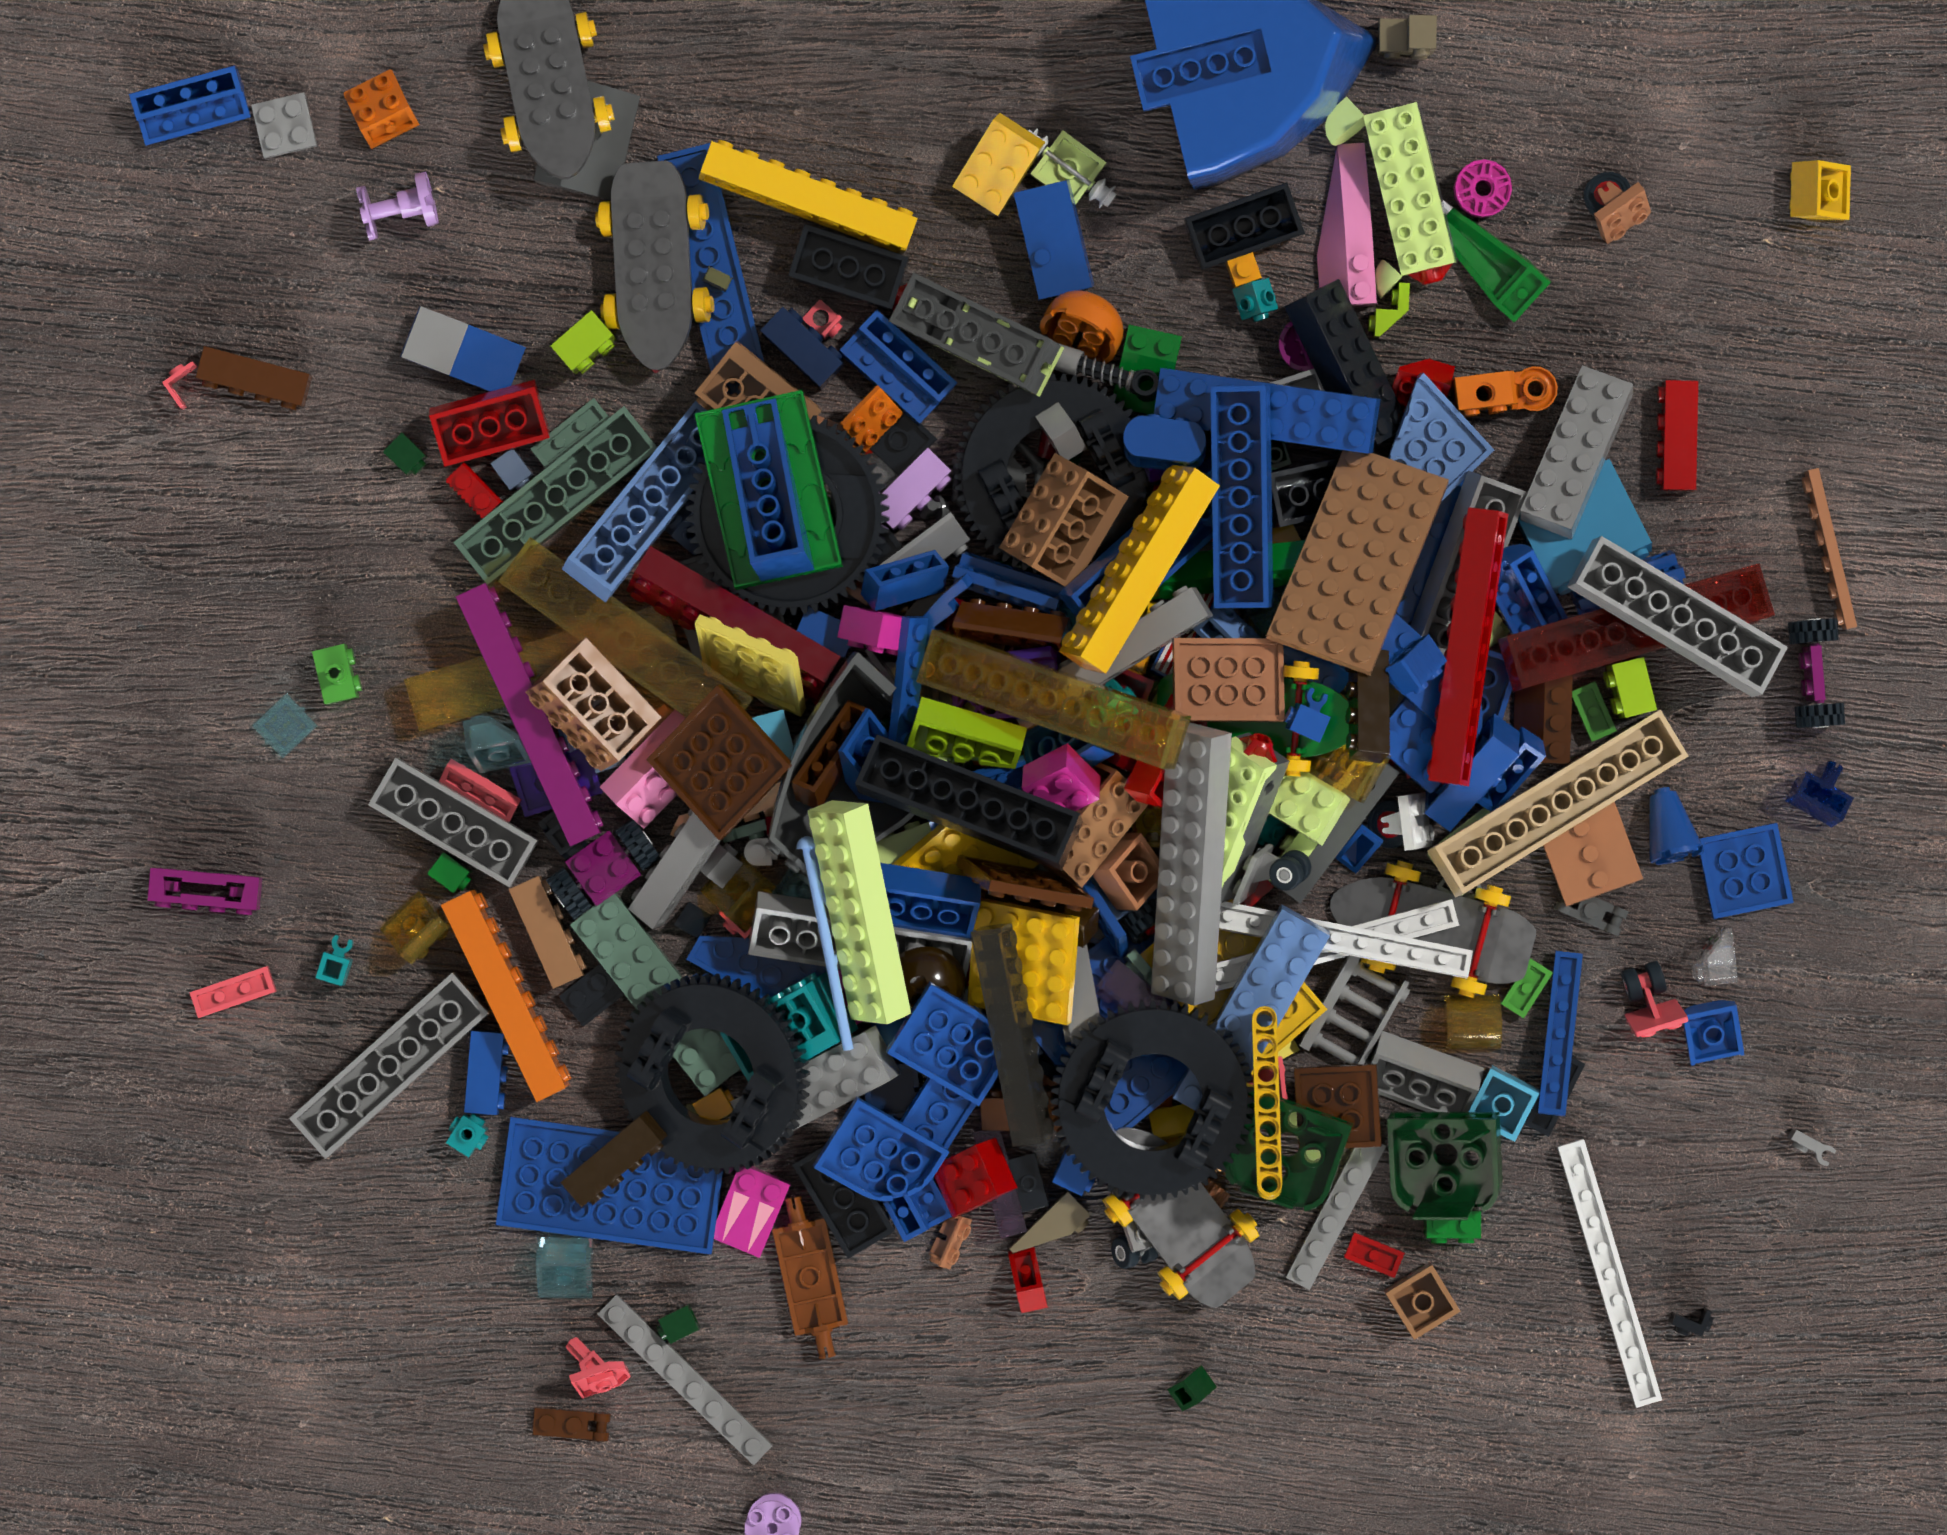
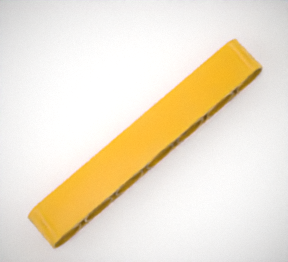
(1268, 1089)

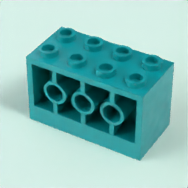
(812, 1013)

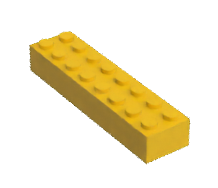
(807, 197)
(1138, 568)

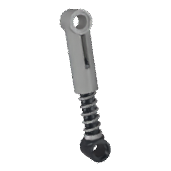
(1073, 362)

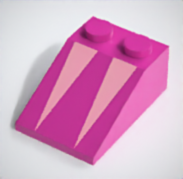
(750, 1210)

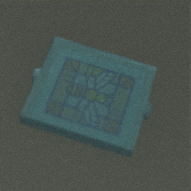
(284, 725)

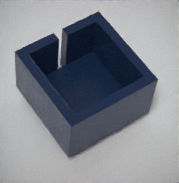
(896, 1094)

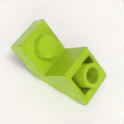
(1385, 318)

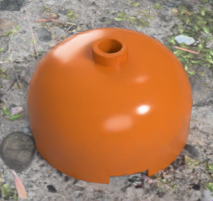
(1088, 314)

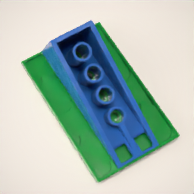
(768, 489)

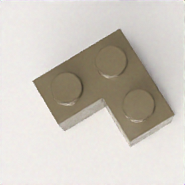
(1407, 36)

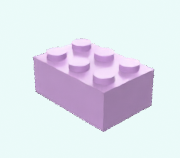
(914, 488)

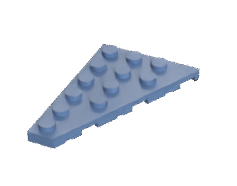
(1437, 436)

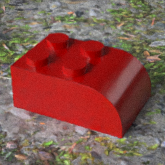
(974, 1177)

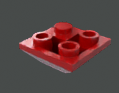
(1438, 372)

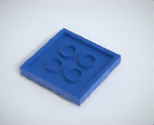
(1745, 871)

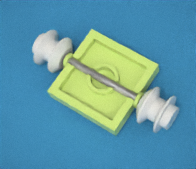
(1073, 161)

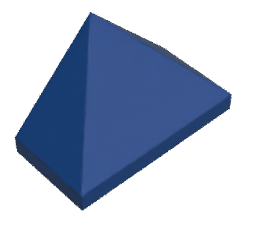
(1359, 848)

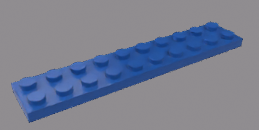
(716, 248)

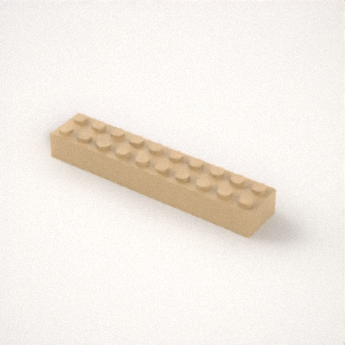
(1557, 803)

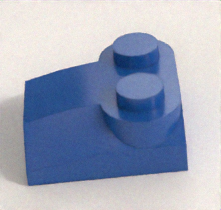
(1713, 1031)

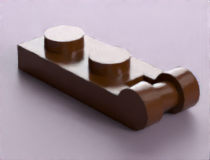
(570, 1423)

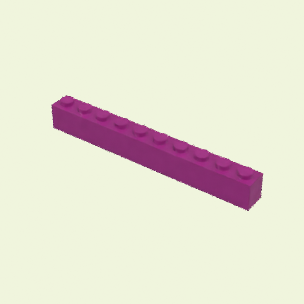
(532, 724)

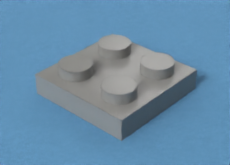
(284, 125)

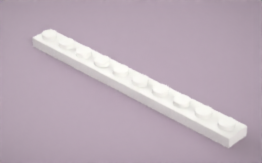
(1405, 924)
(1358, 942)
(1609, 1273)

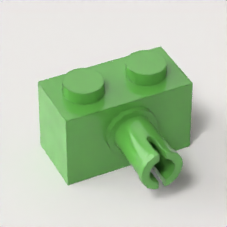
(337, 674)

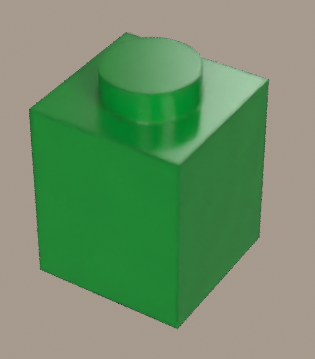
(450, 873)

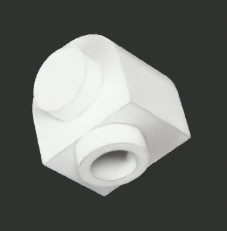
(757, 853)

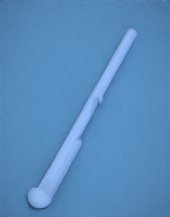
(819, 901)

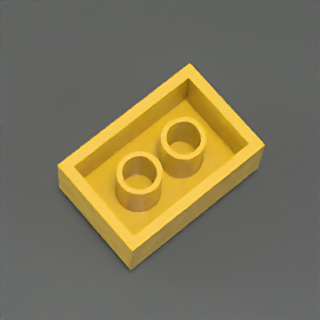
(998, 164)

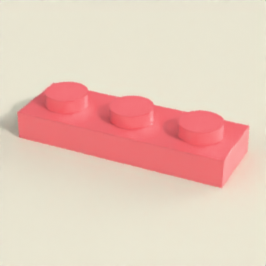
(480, 790)
(233, 991)

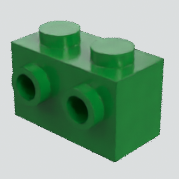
(1462, 1229)

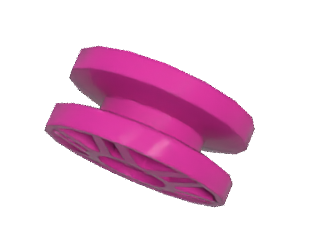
(1497, 180)

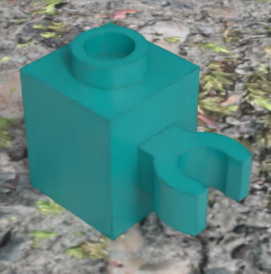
(335, 966)

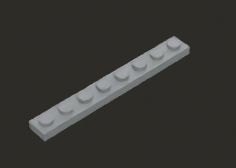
(685, 1379)

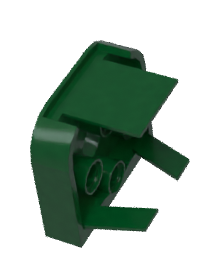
(1305, 1180)
(1418, 1181)

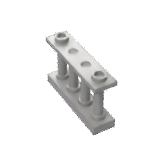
(1341, 991)

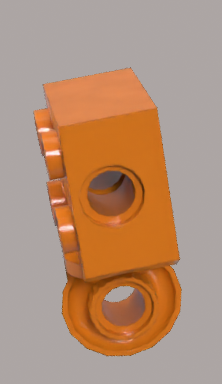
(1503, 391)

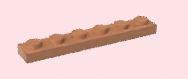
(1826, 538)

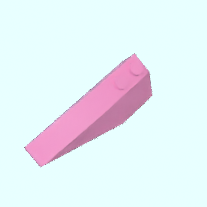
(1346, 231)

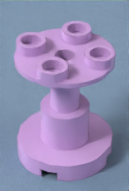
(408, 203)
(773, 1515)

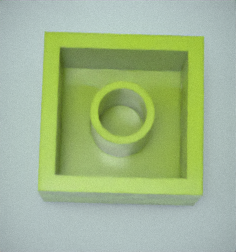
(584, 343)
(1630, 688)

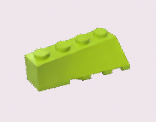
(965, 735)

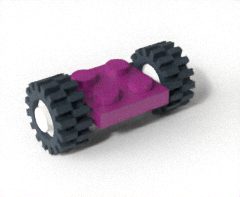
(1811, 661)
(603, 868)

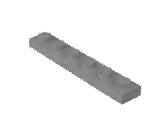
(1333, 1215)

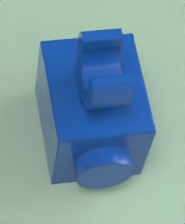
(1308, 720)

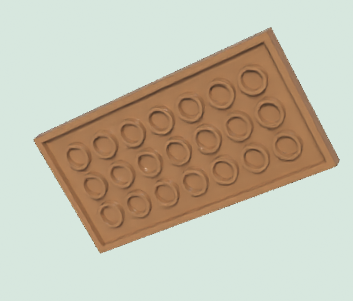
(1357, 560)

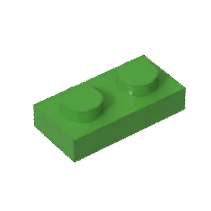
(1593, 711)
(1525, 991)

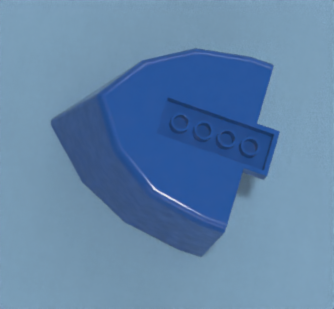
(1246, 77)

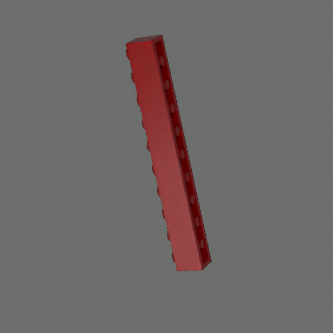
(1467, 646)

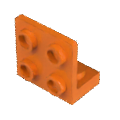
(380, 109)
(871, 418)

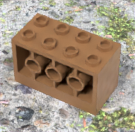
(755, 380)
(1063, 521)
(593, 705)
(1102, 827)

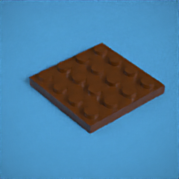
(720, 762)
(1024, 883)

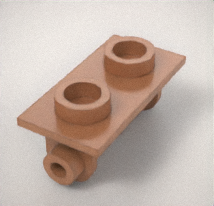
(947, 1252)

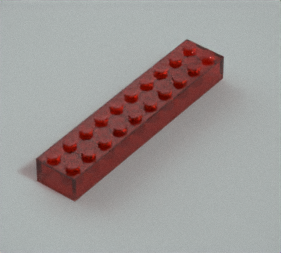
(1603, 638)

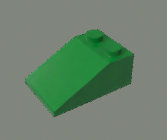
(1146, 350)

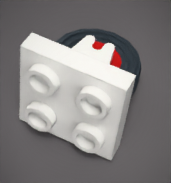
(1402, 822)

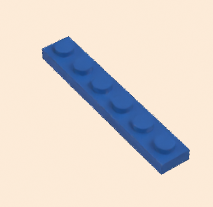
(907, 691)
(1560, 1033)

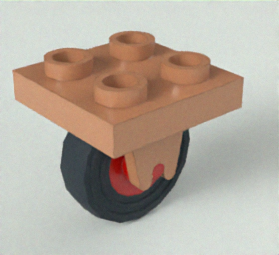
(1615, 204)

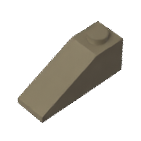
(1056, 1222)

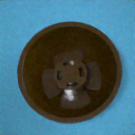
(931, 965)

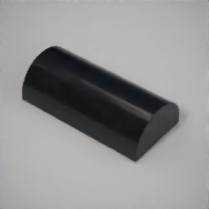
(1243, 226)

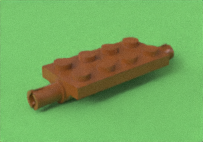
(810, 1277)

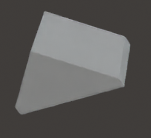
(1061, 431)

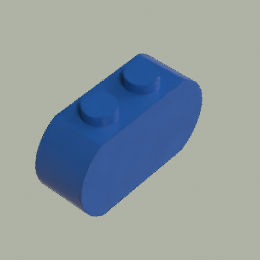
(1164, 442)

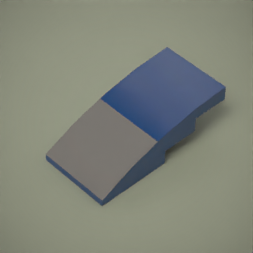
(462, 351)

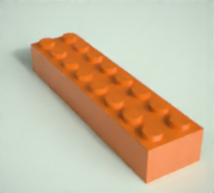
(506, 995)

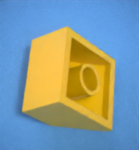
(1820, 190)

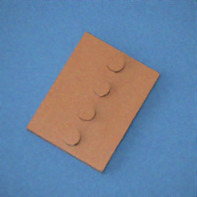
(1228, 679)
(1593, 857)

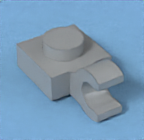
(1803, 1143)

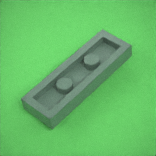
(570, 432)

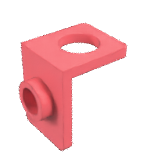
(833, 325)
(175, 375)
(733, 928)

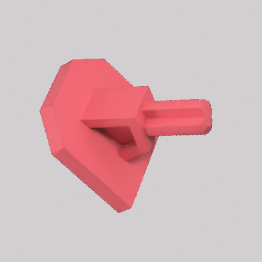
(595, 1374)

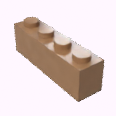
(547, 932)

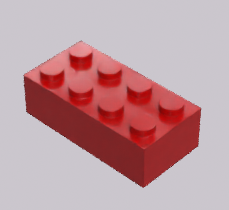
(489, 423)

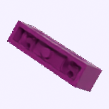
(160, 886)

